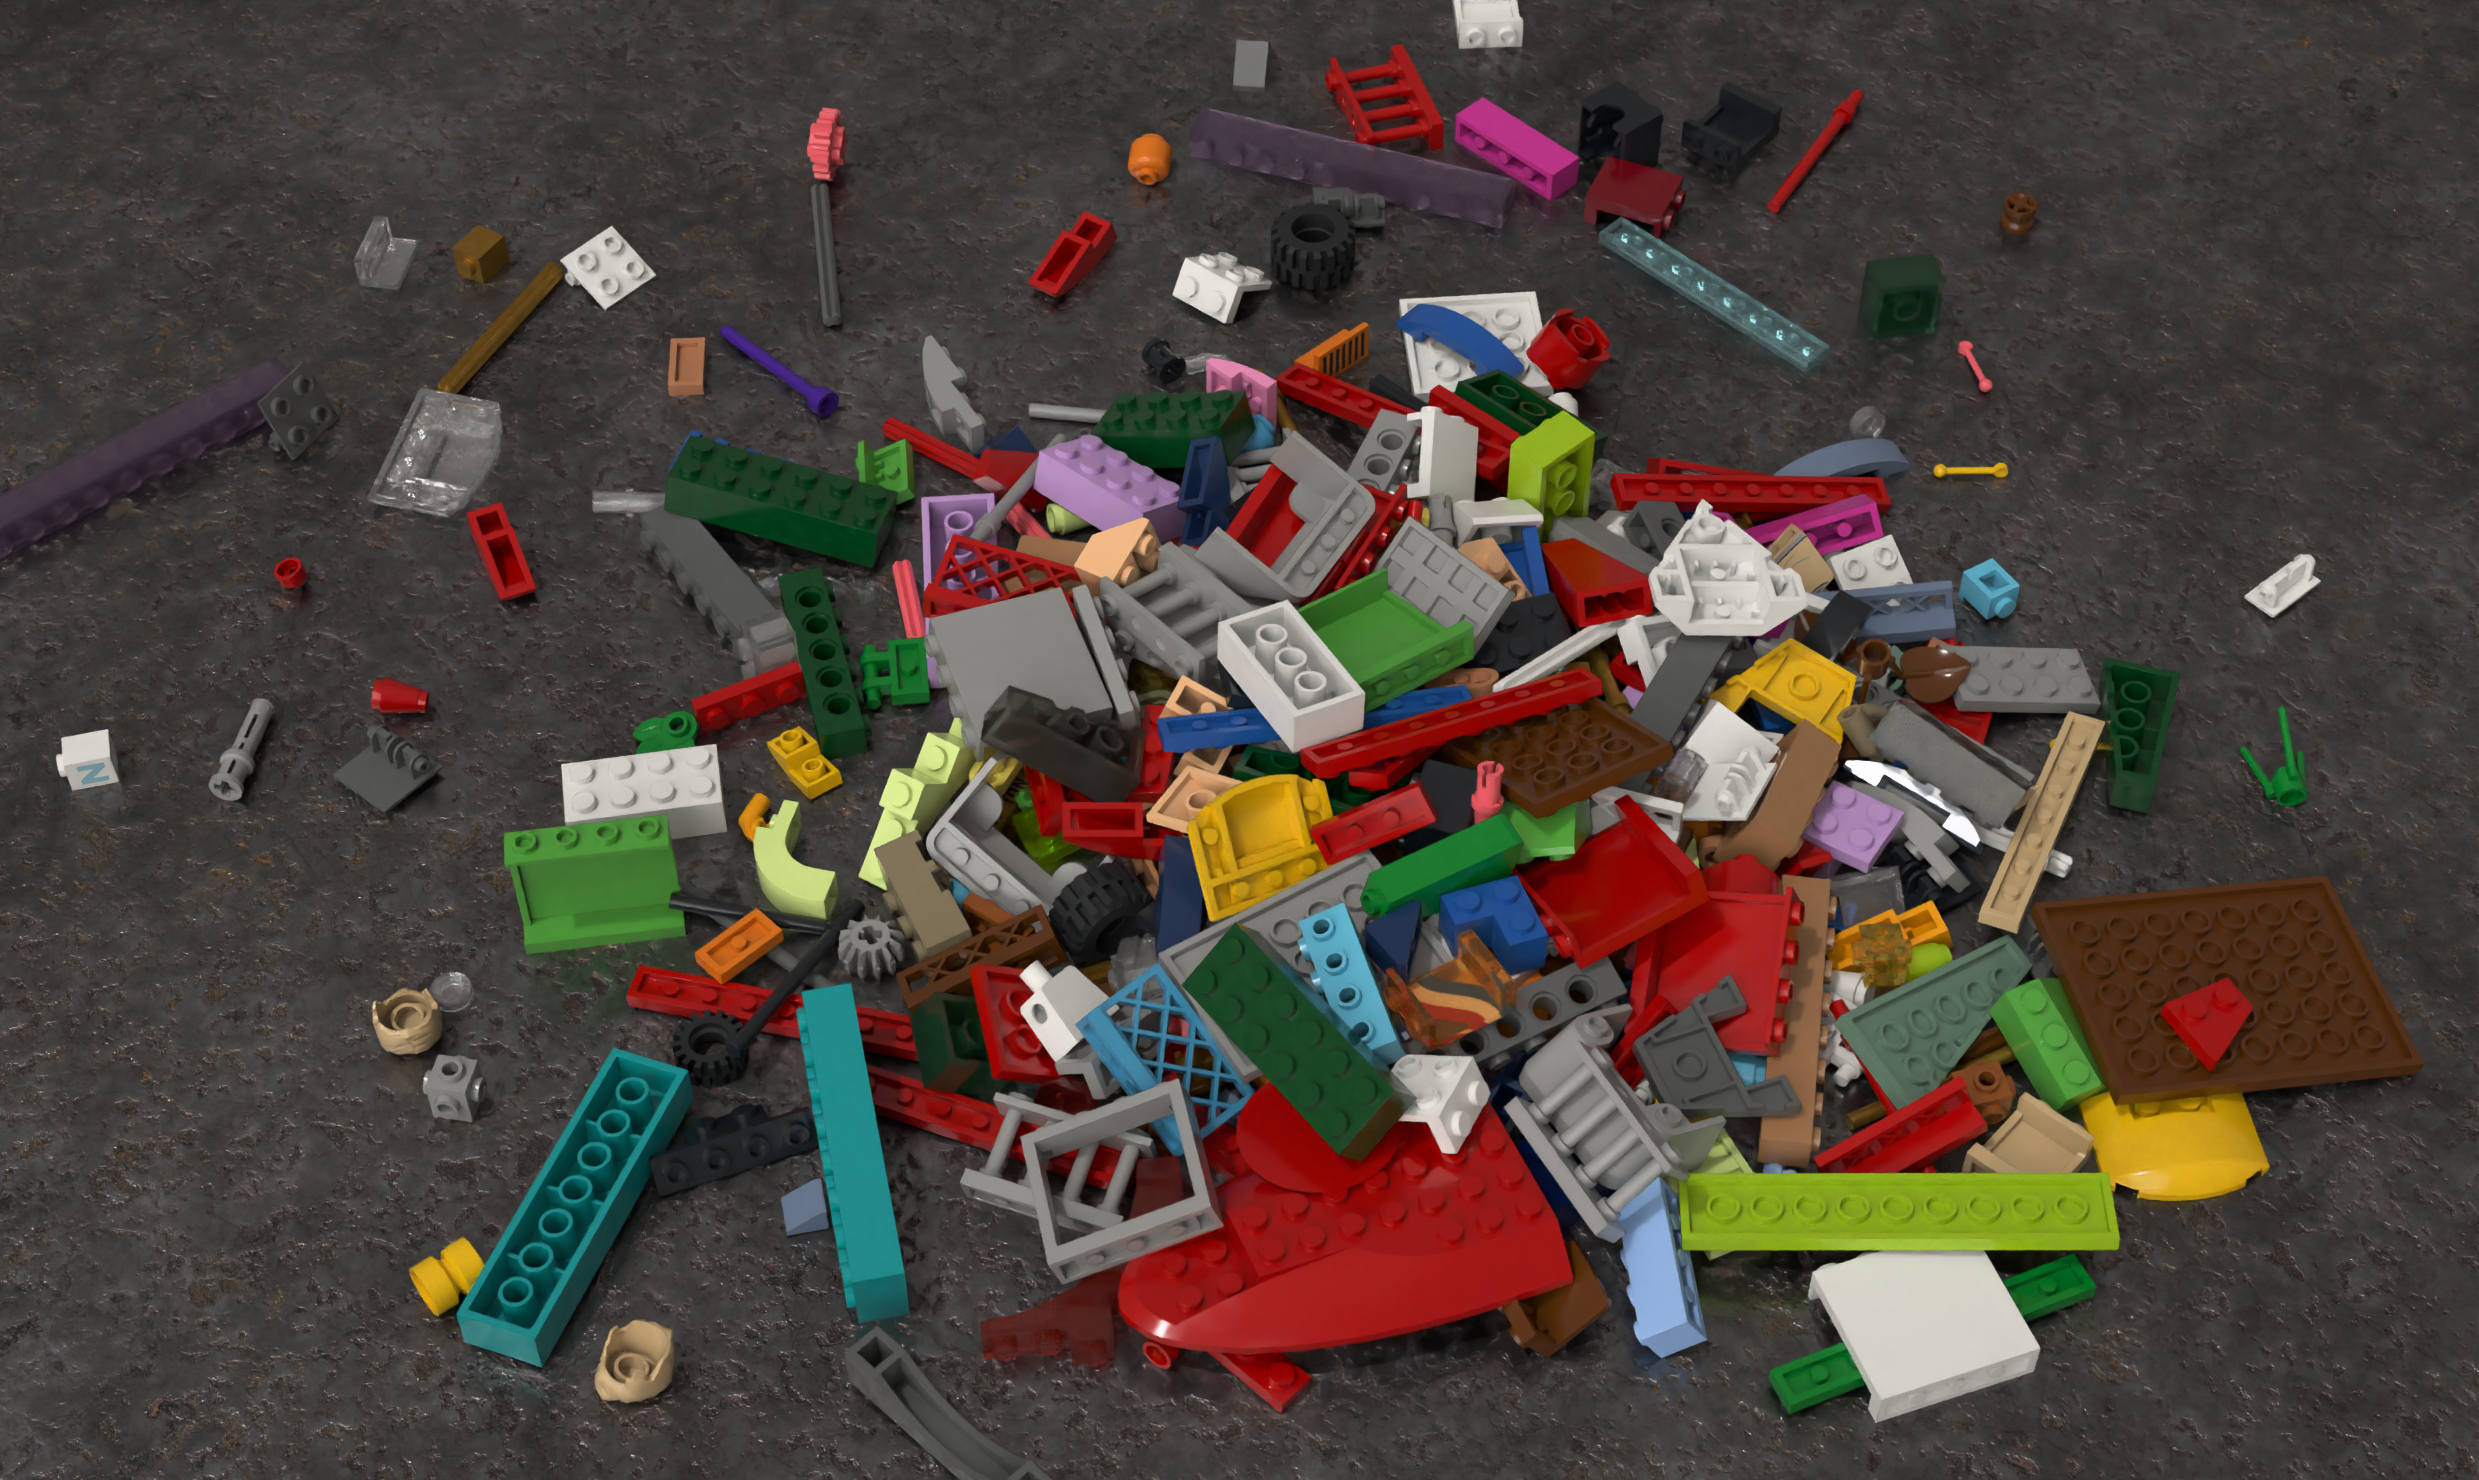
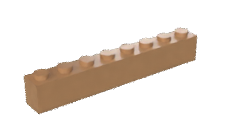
(1793, 1138)

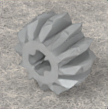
(871, 947)

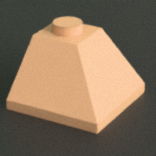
(1187, 797)

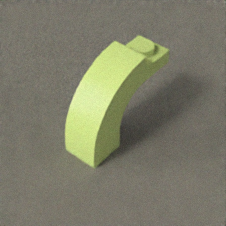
(785, 881)

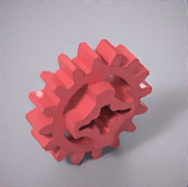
(827, 144)

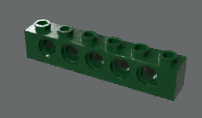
(825, 671)

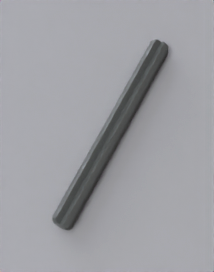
(825, 255)

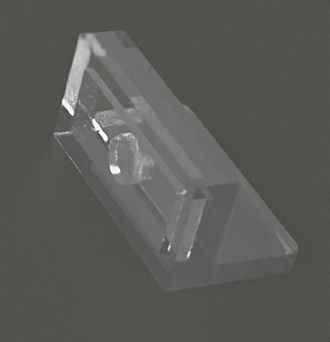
(383, 259)
(1868, 894)

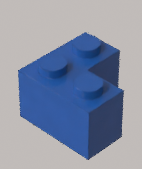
(1500, 918)

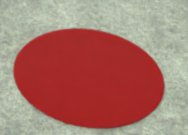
(1293, 1154)

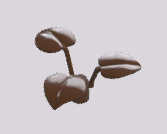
(1929, 672)

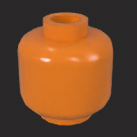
(1150, 159)

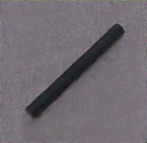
(738, 911)

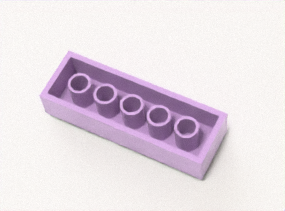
(940, 520)

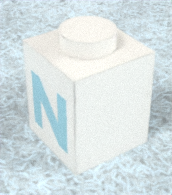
(88, 760)

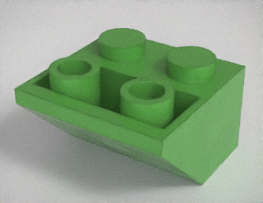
(1550, 836)

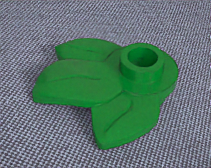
(659, 734)

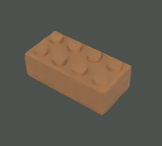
(1787, 802)

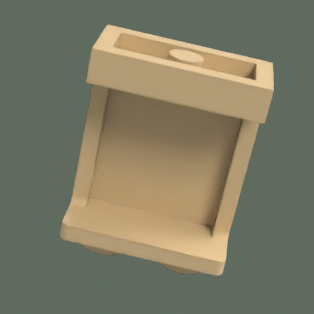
(2032, 1142)

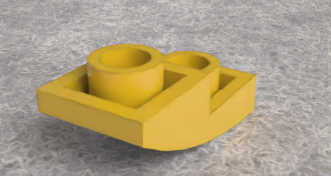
(803, 762)

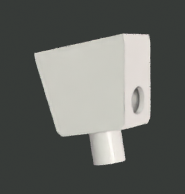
(1059, 1005)

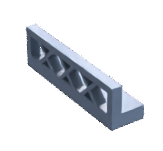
(1911, 620)

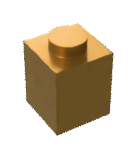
(480, 254)

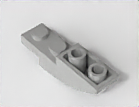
(947, 397)
(1921, 837)

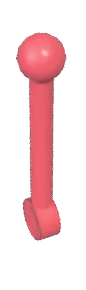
(1965, 348)

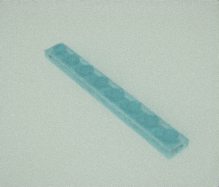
(1714, 294)

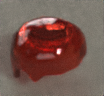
(1066, 1095)

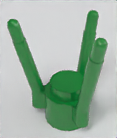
(2288, 781)

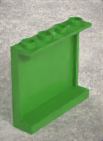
(1385, 639)
(595, 883)

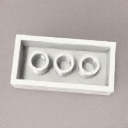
(1290, 676)
(669, 782)

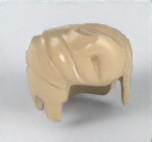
(407, 1021)
(636, 1362)

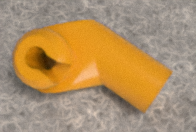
(753, 814)

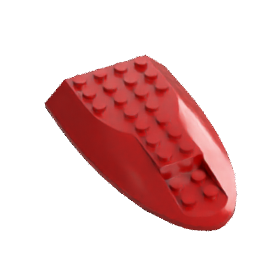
(1360, 1263)

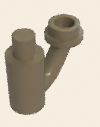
(1859, 728)

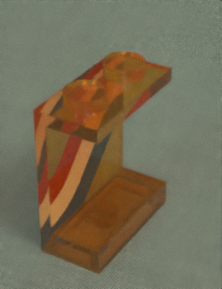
(1454, 995)

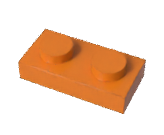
(739, 946)

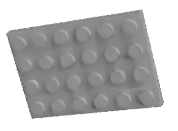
(1278, 923)

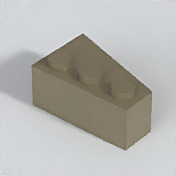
(919, 898)

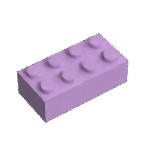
(1108, 487)

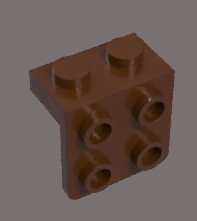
(1560, 1314)

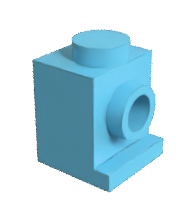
(1989, 589)

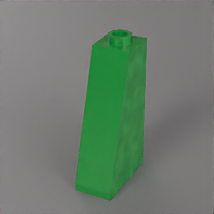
(1455, 863)

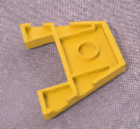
(1794, 685)

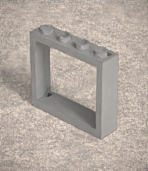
(1140, 1234)

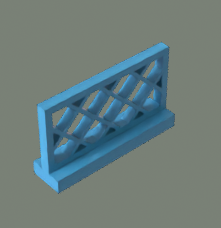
(1134, 1072)

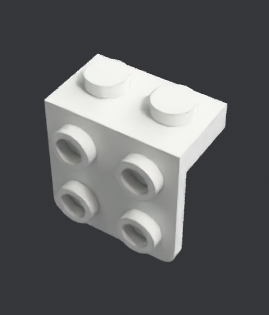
(1217, 284)
(1869, 566)
(1447, 1094)

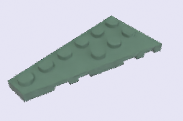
(1927, 1025)

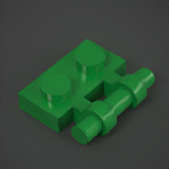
(908, 673)

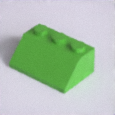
(2049, 1043)

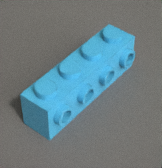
(1349, 979)

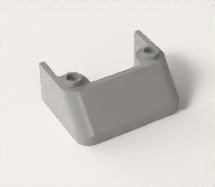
(1333, 514)
(987, 860)
(1559, 1059)

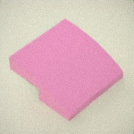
(1259, 388)

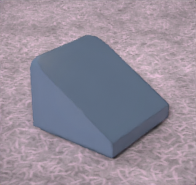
(805, 1209)

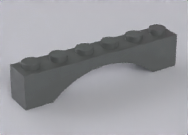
(904, 1393)

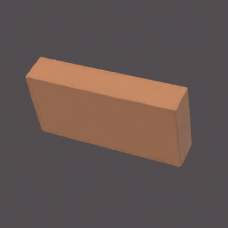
(687, 366)

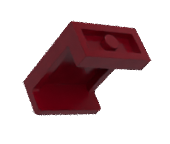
(1636, 194)

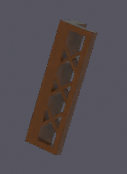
(1016, 952)

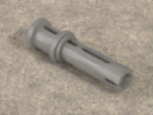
(239, 761)

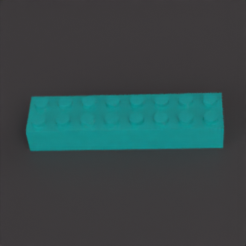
(852, 1155)
(575, 1208)

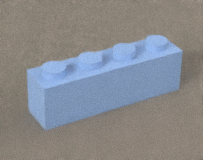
(1660, 1272)

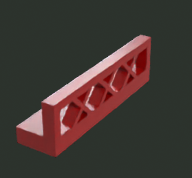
(1913, 1144)

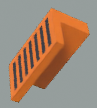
(1339, 351)

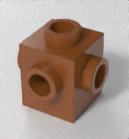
(1988, 1090)

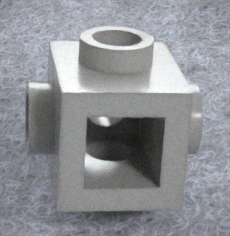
(455, 1087)

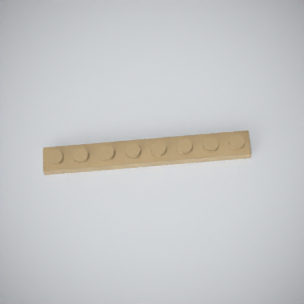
(2041, 823)

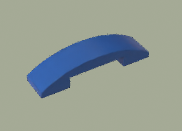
(1462, 337)

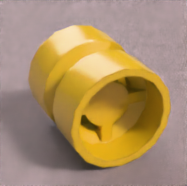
(444, 1279)

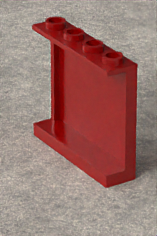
(1269, 524)
(1614, 887)
(1726, 936)

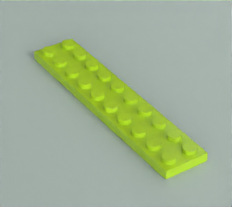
(1897, 1211)

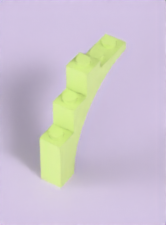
(919, 793)

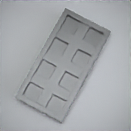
(1443, 581)
(1101, 648)
(2024, 680)

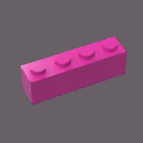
(1516, 148)
(1828, 526)

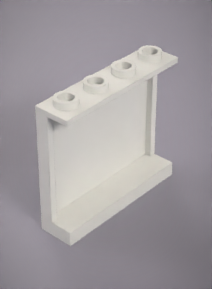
(1925, 1325)

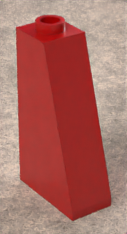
(1594, 584)

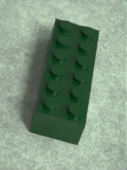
(780, 501)
(1299, 1042)

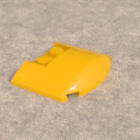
(1257, 840)
(2175, 1146)

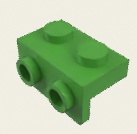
(888, 468)

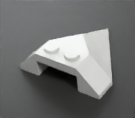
(1723, 581)

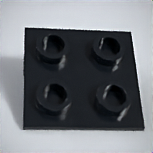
(1919, 886)

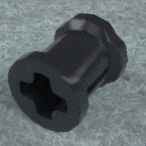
(1163, 360)

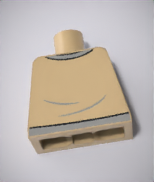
(1796, 551)

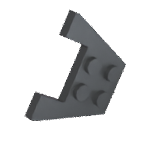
(1693, 1070)

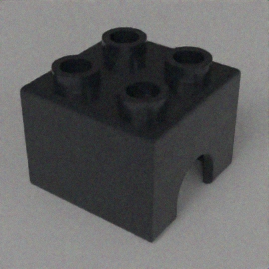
(1620, 126)
(1450, 793)

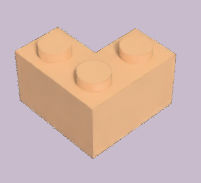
(1191, 699)

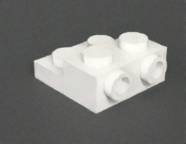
(1647, 642)

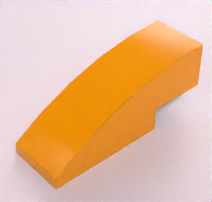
(1919, 925)

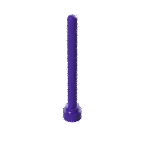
(819, 399)

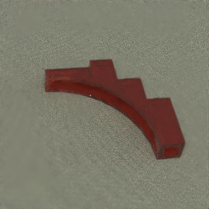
(1083, 1315)

